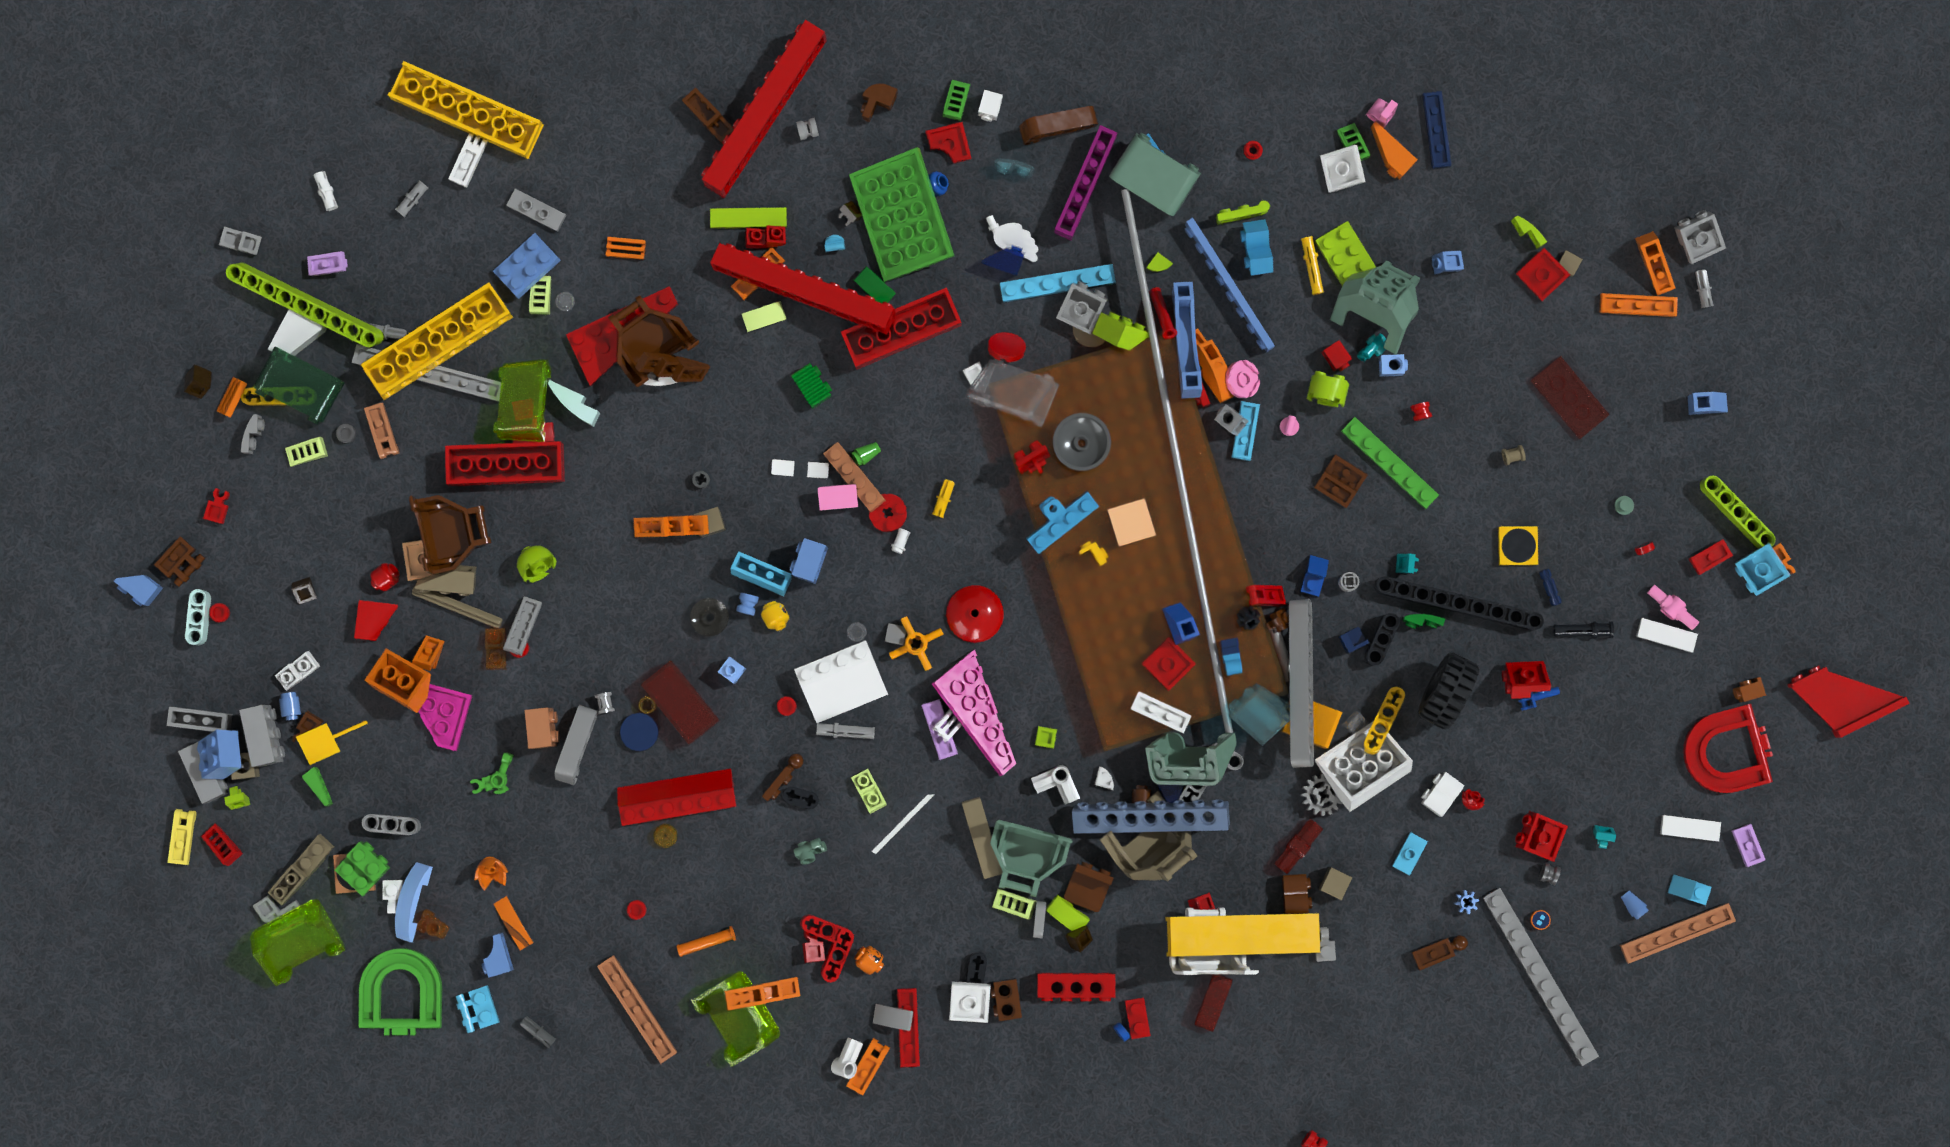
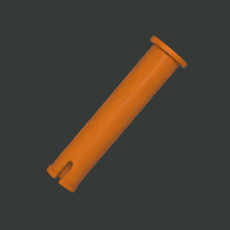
(707, 941)

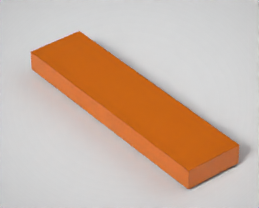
(1638, 305)

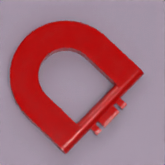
(1716, 723)

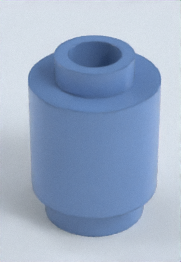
(289, 706)

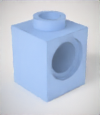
(1385, 370)
(732, 670)

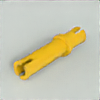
(1312, 265)

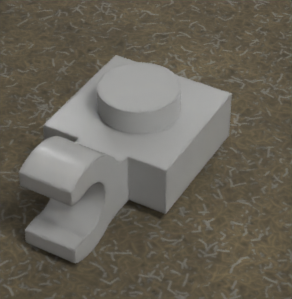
(1327, 946)

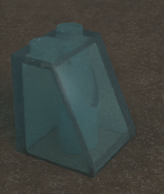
(1260, 713)

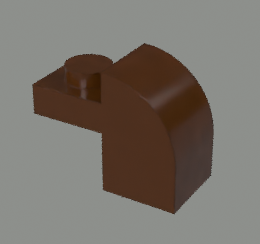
(880, 95)

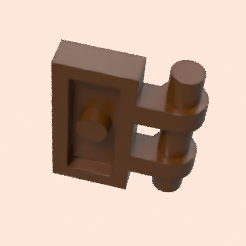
(174, 559)

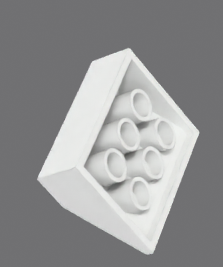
(841, 681)
(1359, 775)

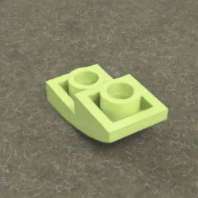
(764, 316)
(869, 791)

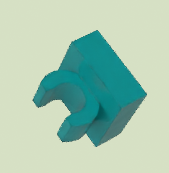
(1406, 563)
(1604, 835)

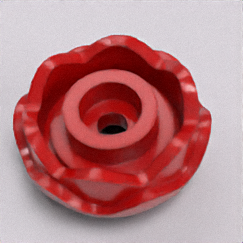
(1472, 800)

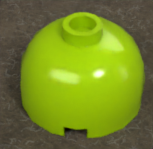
(534, 562)

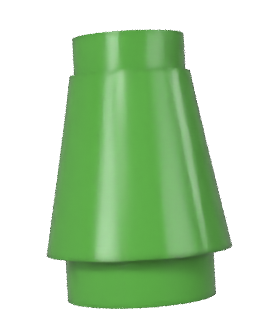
(865, 453)

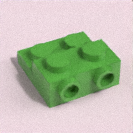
(362, 867)

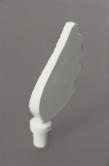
(1013, 234)

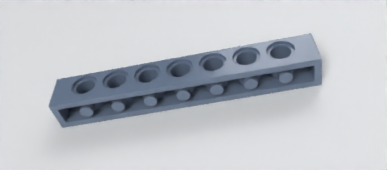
(1142, 823)

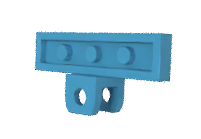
(1060, 519)

